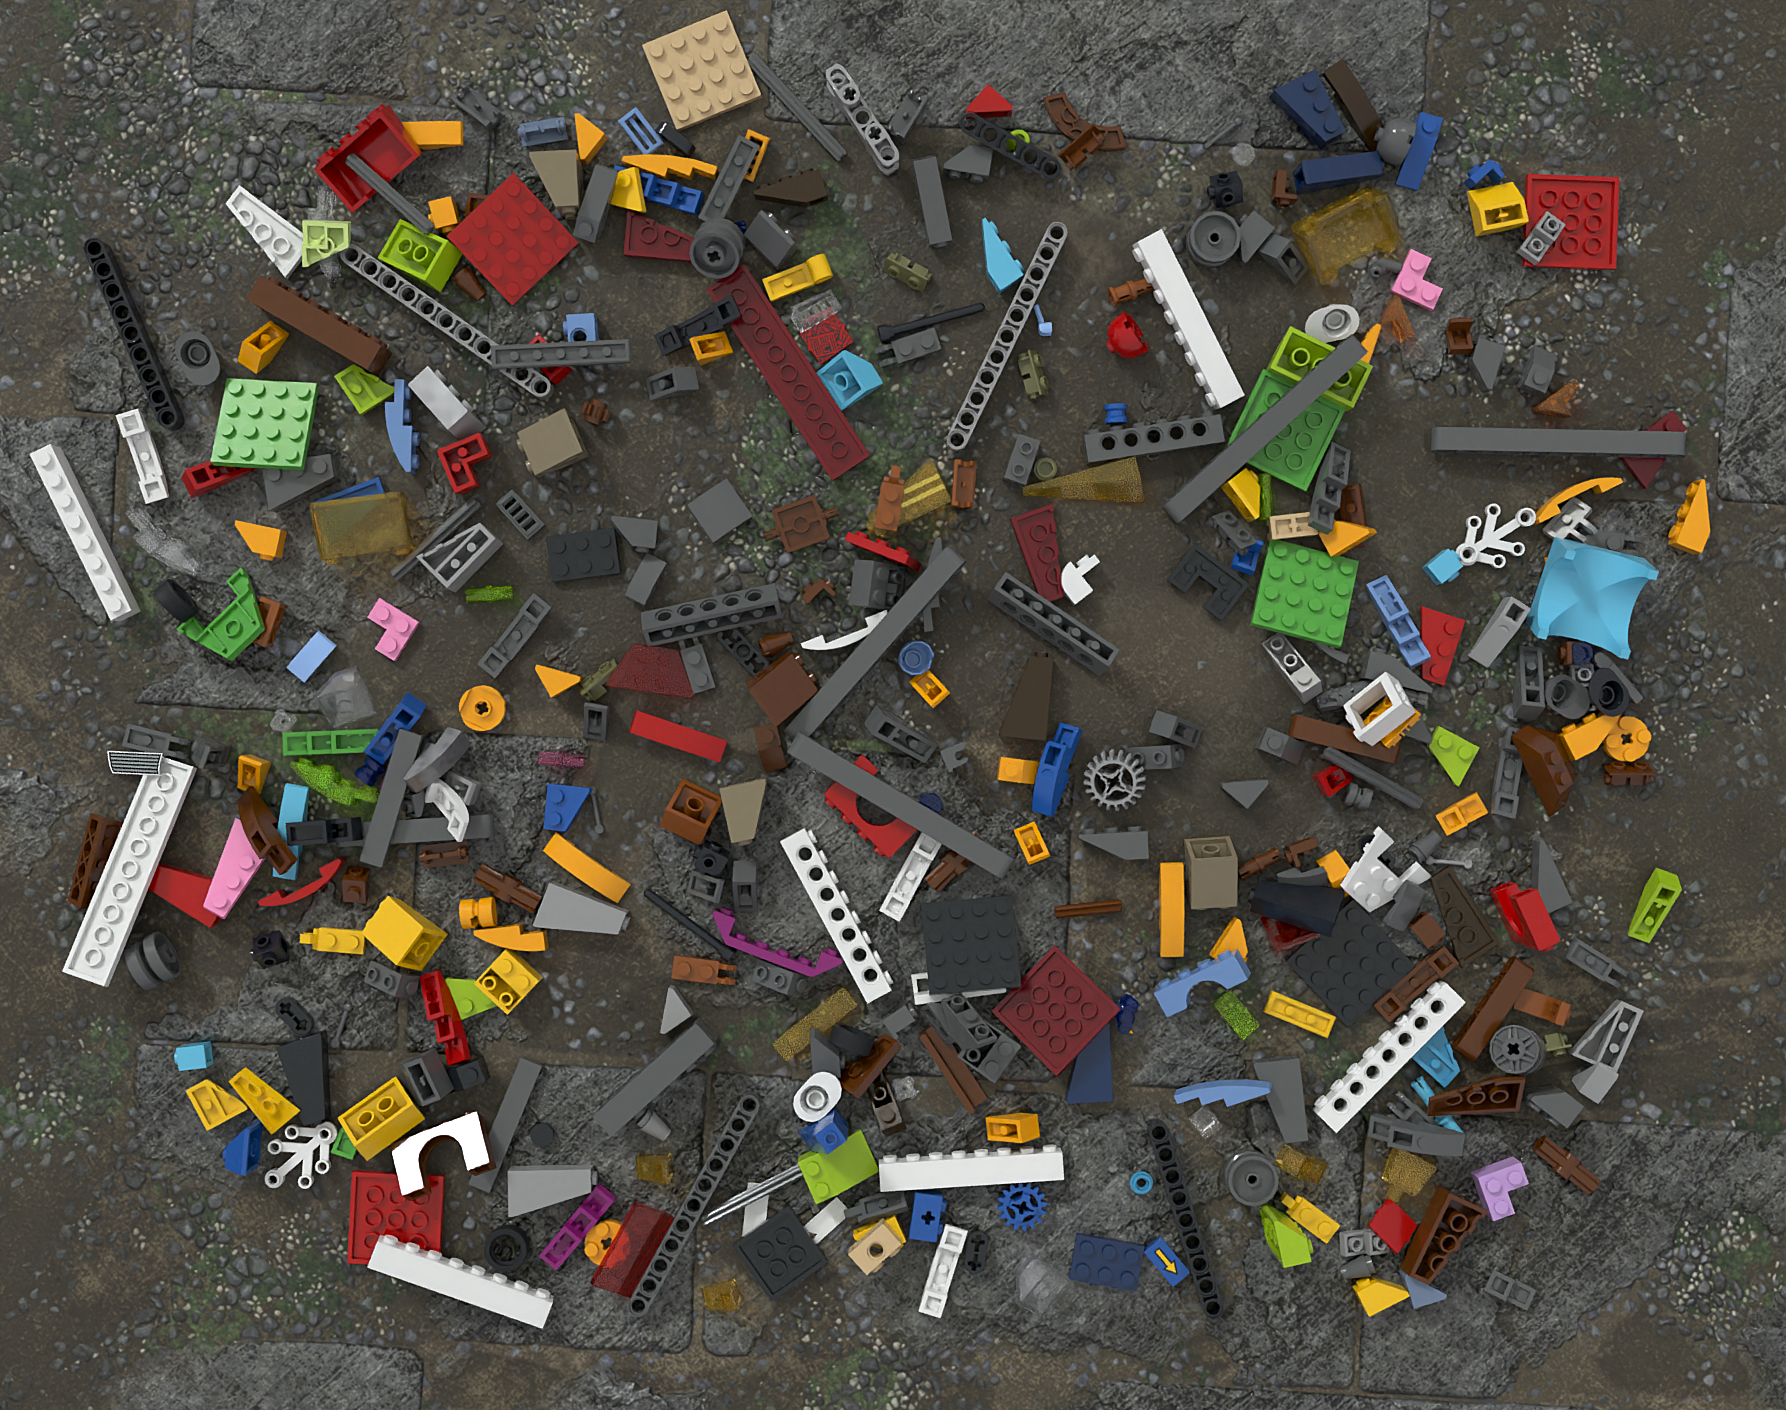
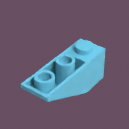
(1000, 266)

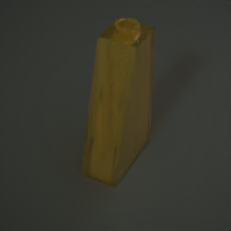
(922, 495)

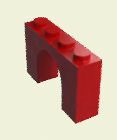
(886, 837)
(1525, 916)

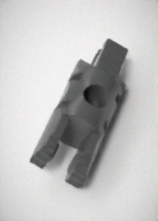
(1339, 696)

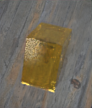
(654, 1167)
(721, 1296)

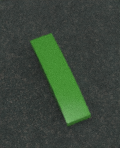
(326, 741)

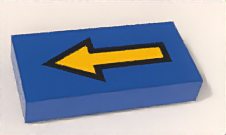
(1166, 1261)

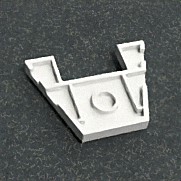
(1373, 882)

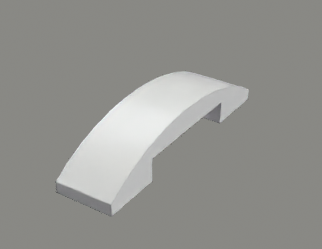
(145, 455)
(819, 643)
(450, 805)
(910, 876)
(942, 1270)

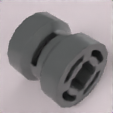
(1356, 796)

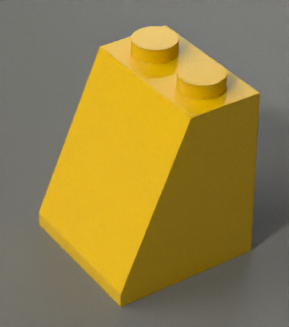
(403, 934)

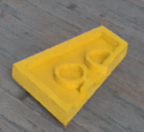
(263, 1100)

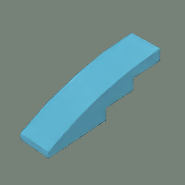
(293, 809)

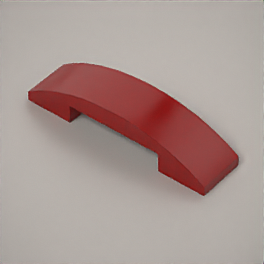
(328, 872)

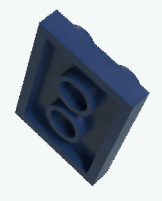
(1106, 1261)

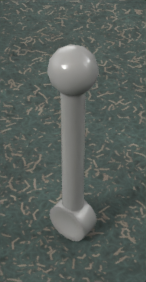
(1466, 863)

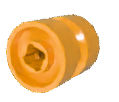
(475, 913)

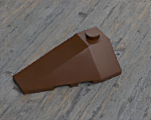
(1483, 1096)

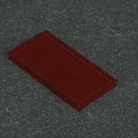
(632, 1249)

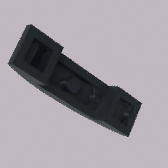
(707, 322)

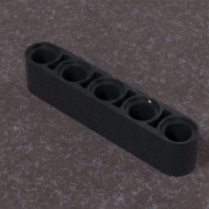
(1017, 153)

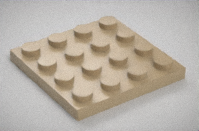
(702, 71)

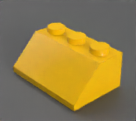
(381, 1118)

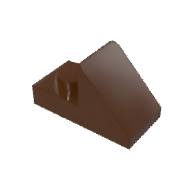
(770, 747)

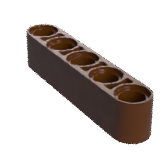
(1340, 738)
(1492, 1008)

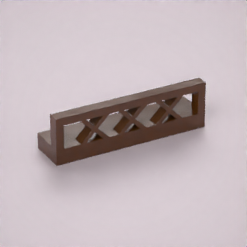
(94, 861)
(954, 1069)

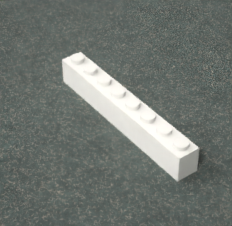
(1187, 319)
(85, 532)
(971, 1168)
(461, 1281)

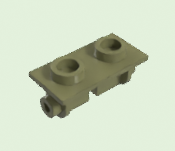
(897, 267)
(1032, 365)
(593, 684)
(1556, 1045)

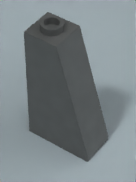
(931, 200)
(1286, 1095)

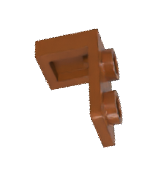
(1543, 1006)

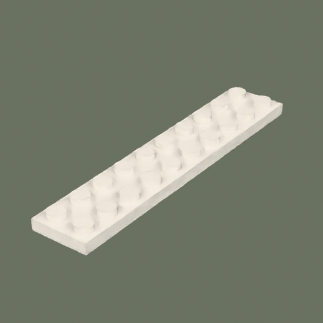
(129, 873)

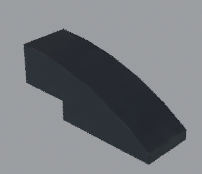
(324, 831)

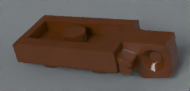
(1353, 507)

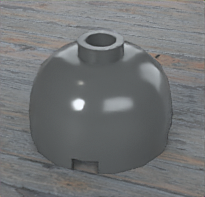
(1394, 140)

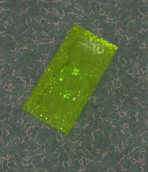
(1236, 1014)

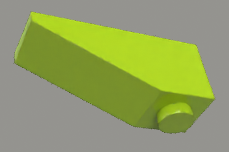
(1654, 904)

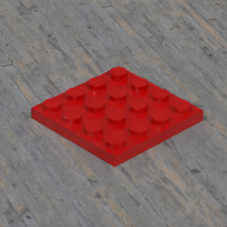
(1590, 214)
(512, 239)
(382, 1210)

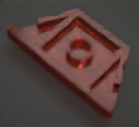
(652, 671)

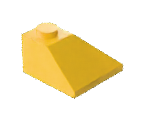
(1244, 494)

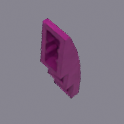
(577, 1226)

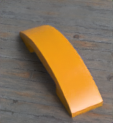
(1598, 486)
(586, 868)

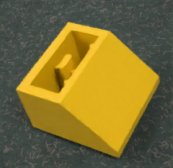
(1497, 209)
(508, 980)

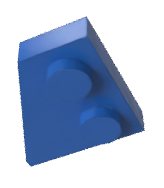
(562, 805)

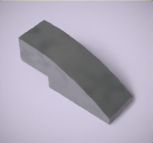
(436, 759)

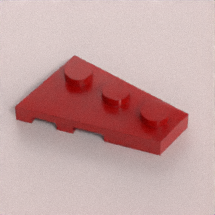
(882, 548)
(1440, 637)

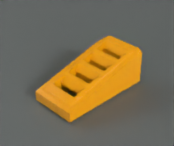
(762, 150)
(1370, 341)

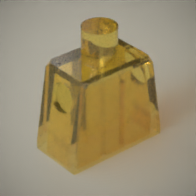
(1406, 1173)

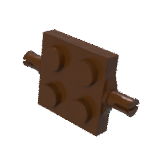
(800, 524)

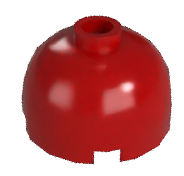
(1125, 337)

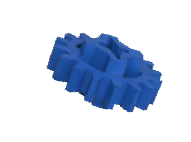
(1019, 1214)

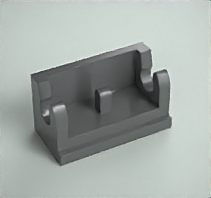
(477, 108)
(906, 116)
(950, 757)

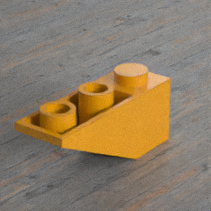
(1693, 521)
(1587, 735)

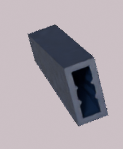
(1337, 171)
(1092, 1072)

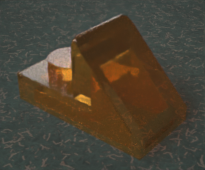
(1396, 313)
(1553, 404)

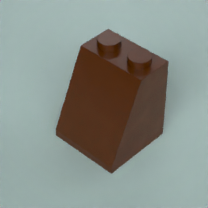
(782, 687)

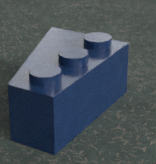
(1310, 108)

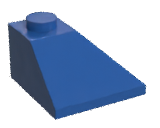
(243, 1152)

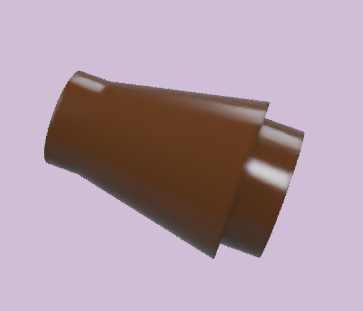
(469, 284)
(773, 644)

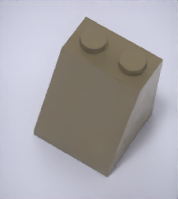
(563, 179)
(551, 444)
(743, 809)
(1211, 872)

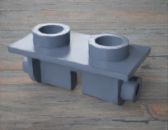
(543, 131)

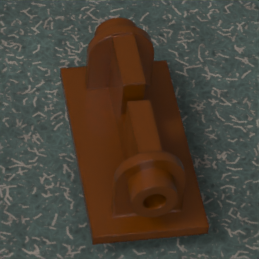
(1089, 141)
(1638, 773)
(444, 854)

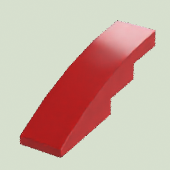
(677, 736)
(447, 1022)

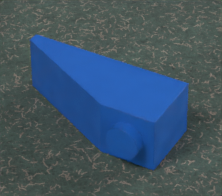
(1420, 151)
(402, 717)

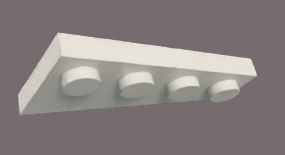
(272, 232)

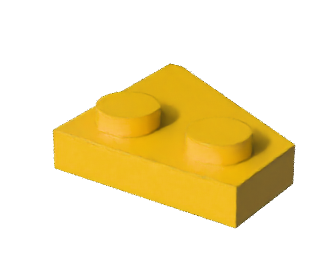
(629, 191)
(214, 1103)

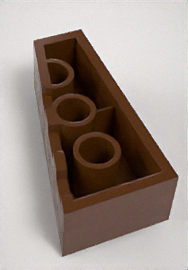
(1440, 1233)

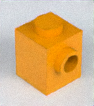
(444, 215)

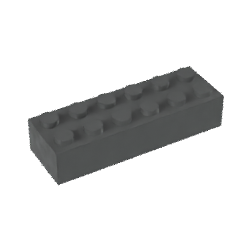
(655, 1076)

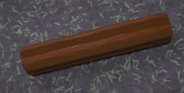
(1089, 908)

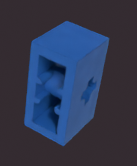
(923, 1228)

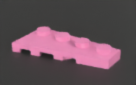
(233, 872)

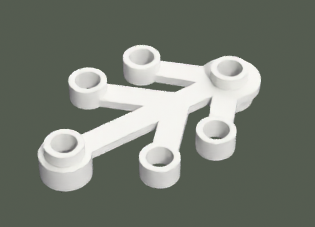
(1491, 538)
(304, 1153)

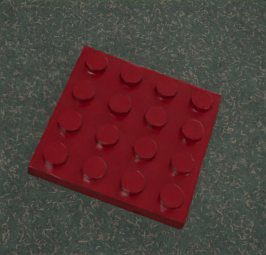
(1056, 1010)

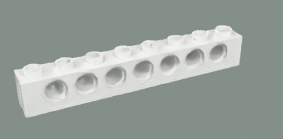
(869, 988)
(1449, 1002)

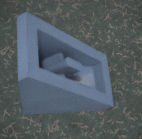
(1421, 1293)

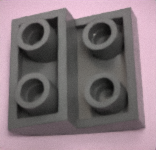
(719, 511)

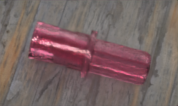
(561, 759)

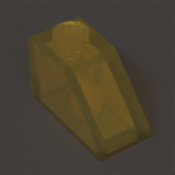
(1300, 1164)

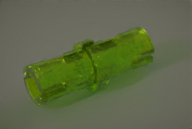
(1266, 496)
(489, 593)

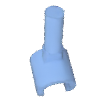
(1044, 329)

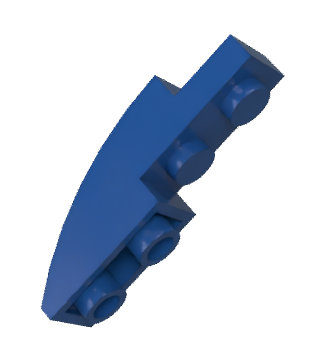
(1052, 769)

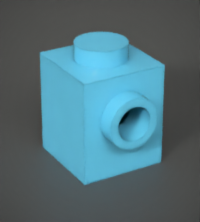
(1443, 566)

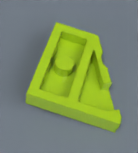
(363, 388)
(1452, 753)
(468, 997)

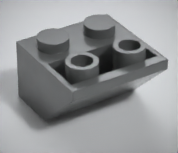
(770, 240)
(876, 584)
(994, 1057)
(425, 1077)
(1552, 1104)

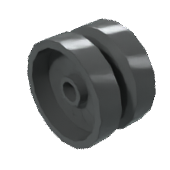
(1226, 239)
(717, 248)
(152, 961)
(1256, 1189)

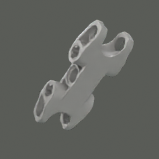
(852, 105)

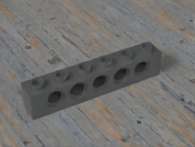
(1211, 436)
(711, 615)
(1053, 624)

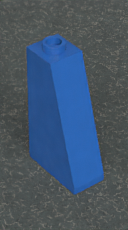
(827, 1133)

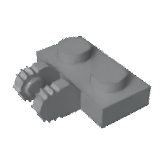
(1571, 517)

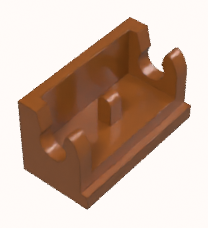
(963, 484)
(272, 615)

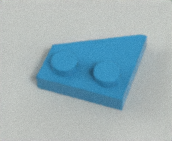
(1437, 1058)

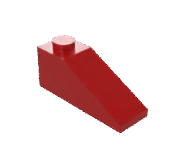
(206, 477)

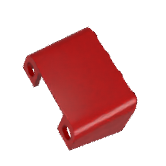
(378, 142)

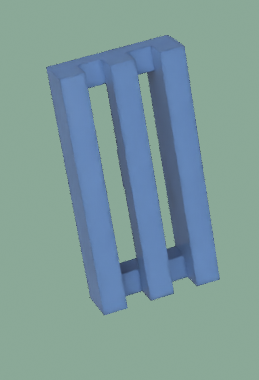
(652, 148)

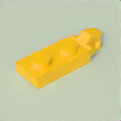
(335, 940)
(1310, 1217)

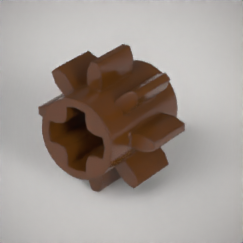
(595, 412)

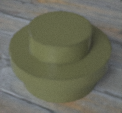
(1045, 469)

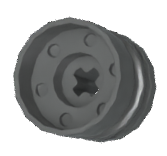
(1531, 1049)

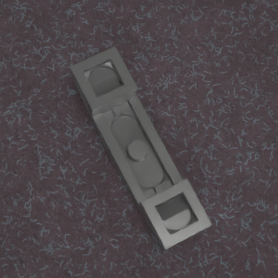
(515, 636)
(1506, 778)

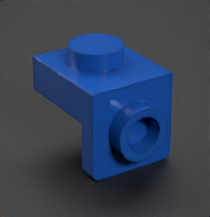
(1490, 168)
(1247, 562)

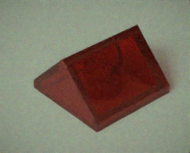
(1283, 935)

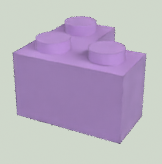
(1495, 1182)

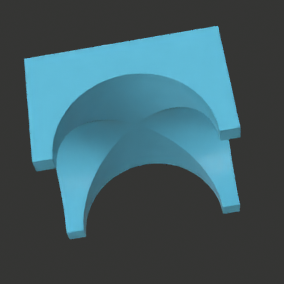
(1588, 595)

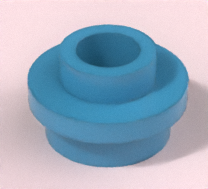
(1144, 1188)

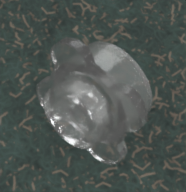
(276, 723)
(906, 1082)

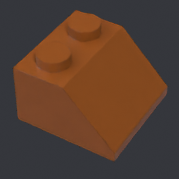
(691, 812)

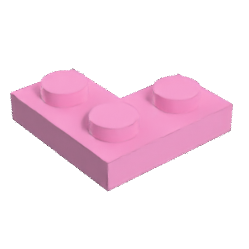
(1410, 281)
(398, 625)

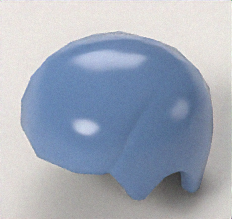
(915, 657)

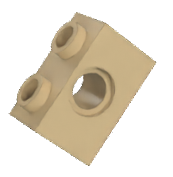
(878, 1234)

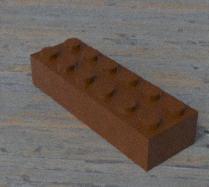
(315, 322)

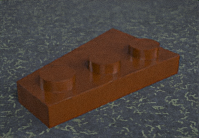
(863, 1072)

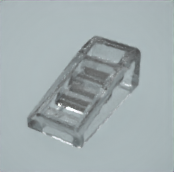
(811, 320)

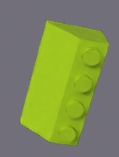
(1301, 353)
(1284, 1237)

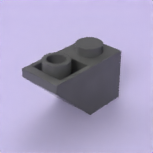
(970, 163)
(1485, 362)

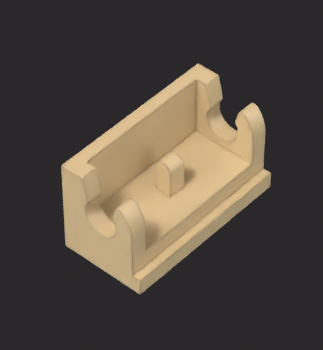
(1289, 526)

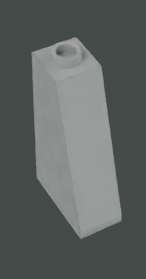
(577, 911)
(546, 1185)

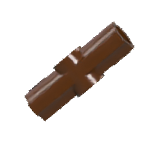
(951, 865)
(508, 888)
(1566, 1164)

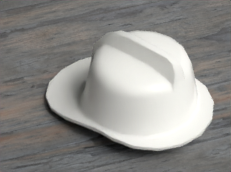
(1332, 323)
(817, 1096)

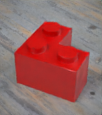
(459, 462)

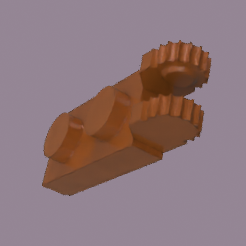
(701, 970)

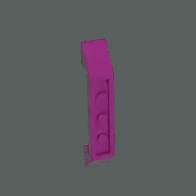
(725, 921)

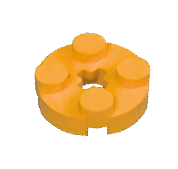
(470, 712)
(1638, 735)
(593, 1241)

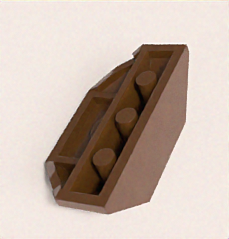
(1546, 765)

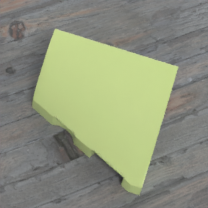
(323, 239)

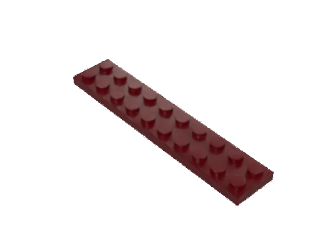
(791, 375)

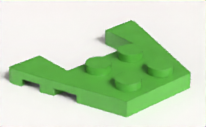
(234, 626)

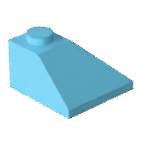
(849, 379)

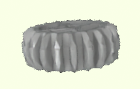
(1107, 775)

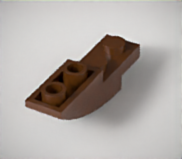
(259, 828)

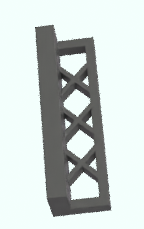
(729, 179)

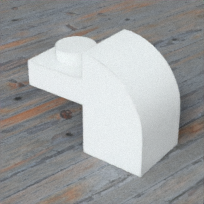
(1073, 583)

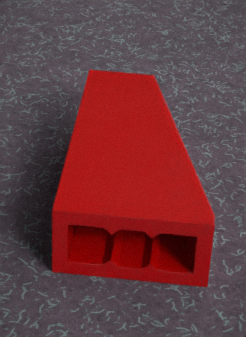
(184, 890)

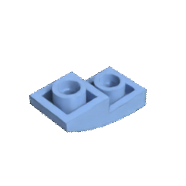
(311, 656)

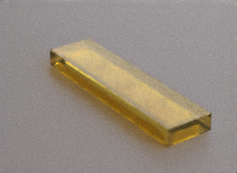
(821, 1018)

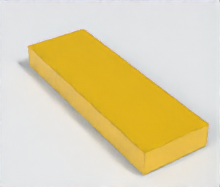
(1299, 1014)

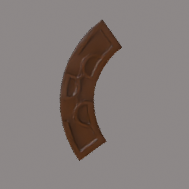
(1072, 125)

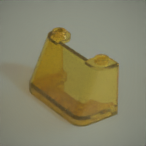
(1346, 232)
(361, 526)

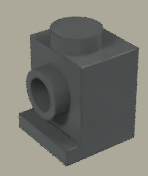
(900, 1019)

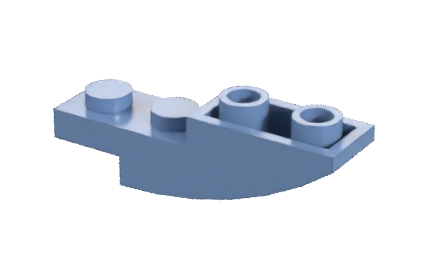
(402, 437)

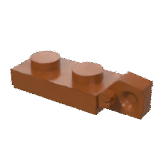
(890, 501)

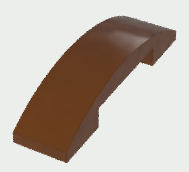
(1413, 983)

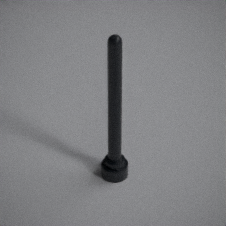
(887, 332)
(724, 950)

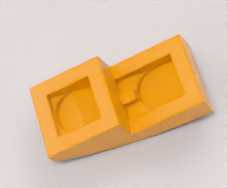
(1461, 813)

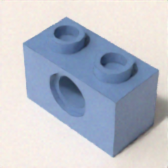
(581, 324)

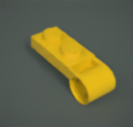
(798, 278)

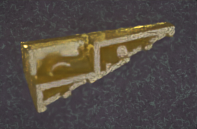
(1109, 482)

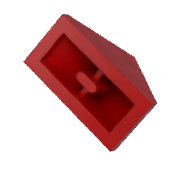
(990, 104)
(1331, 779)

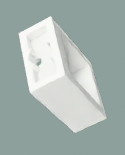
(1388, 720)

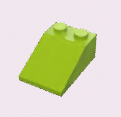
(420, 256)
(839, 1170)

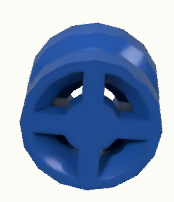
(1115, 414)

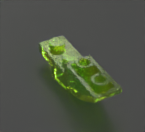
(326, 781)

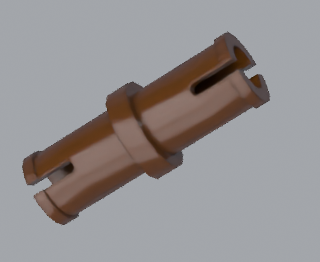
(1259, 863)

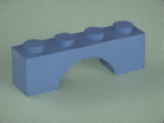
(1227, 970)

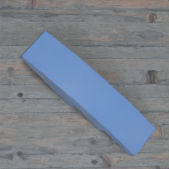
(1397, 621)
(1231, 1090)

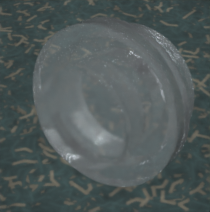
(1243, 154)

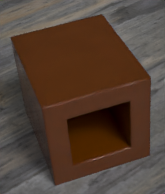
(1426, 930)

